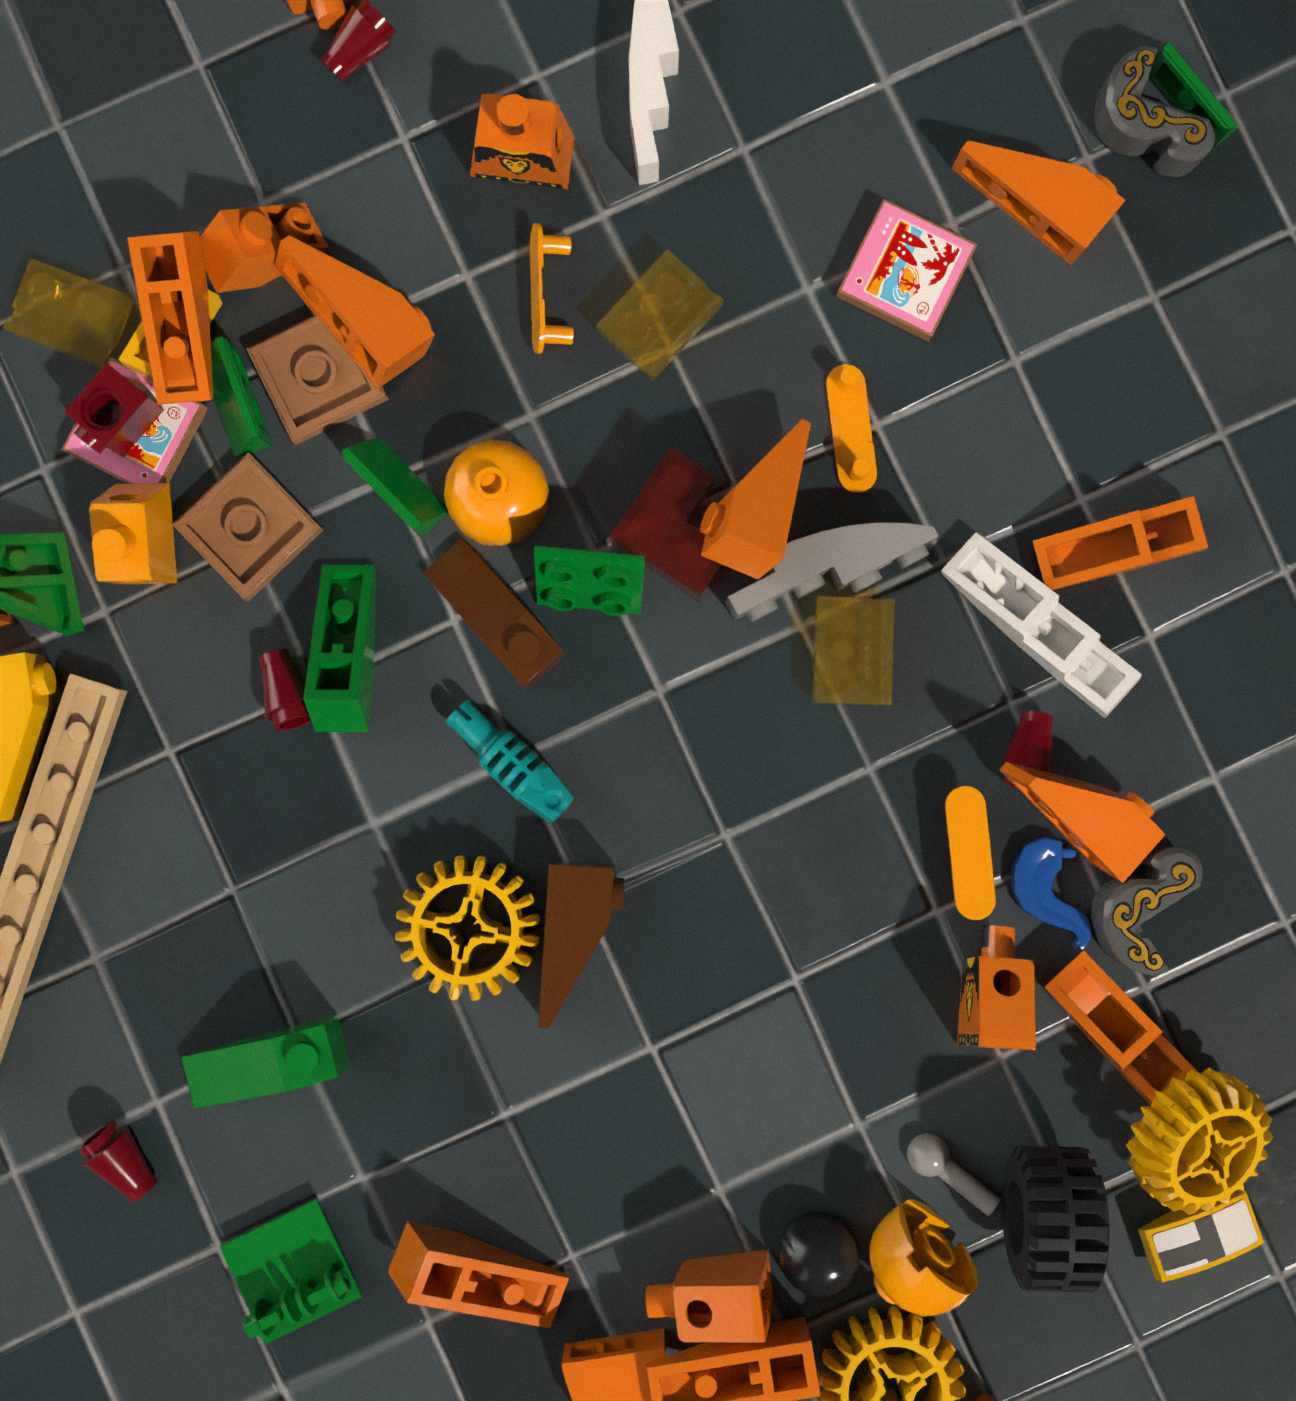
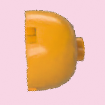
(496, 493)
(918, 1263)

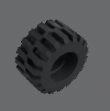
(1055, 1219)

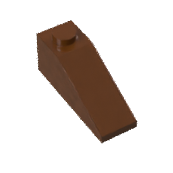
(494, 614)
(575, 920)

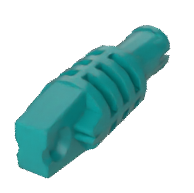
(512, 763)

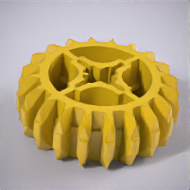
(459, 972)
(1199, 1141)
(931, 1357)

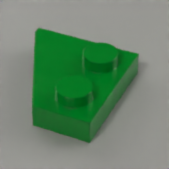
(39, 581)

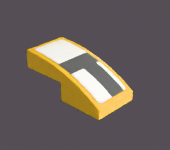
(1192, 1243)

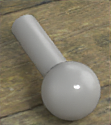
(931, 1157)

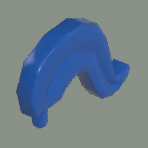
(1032, 888)

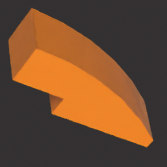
(1121, 544)
(1117, 1027)

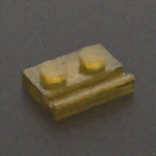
(69, 313)
(659, 315)
(853, 651)

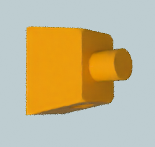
(134, 535)

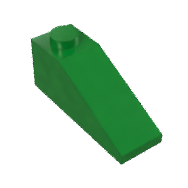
(342, 650)
(267, 1063)

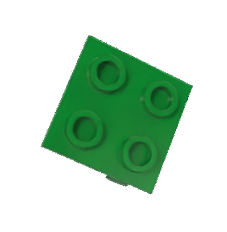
(589, 580)
(290, 1272)

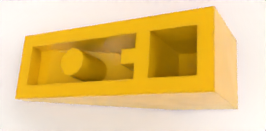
(24, 718)

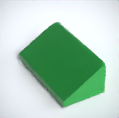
(1189, 92)
(237, 401)
(396, 484)

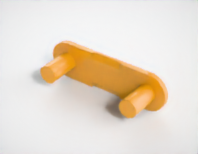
(540, 332)
(851, 428)
(970, 853)

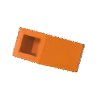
(244, 243)

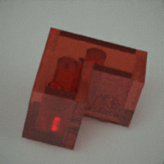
(660, 525)

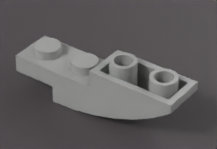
(846, 554)

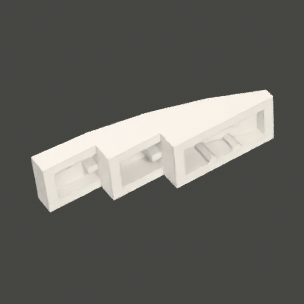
(651, 57)
(1040, 625)

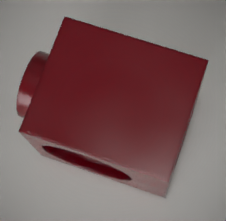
(103, 391)

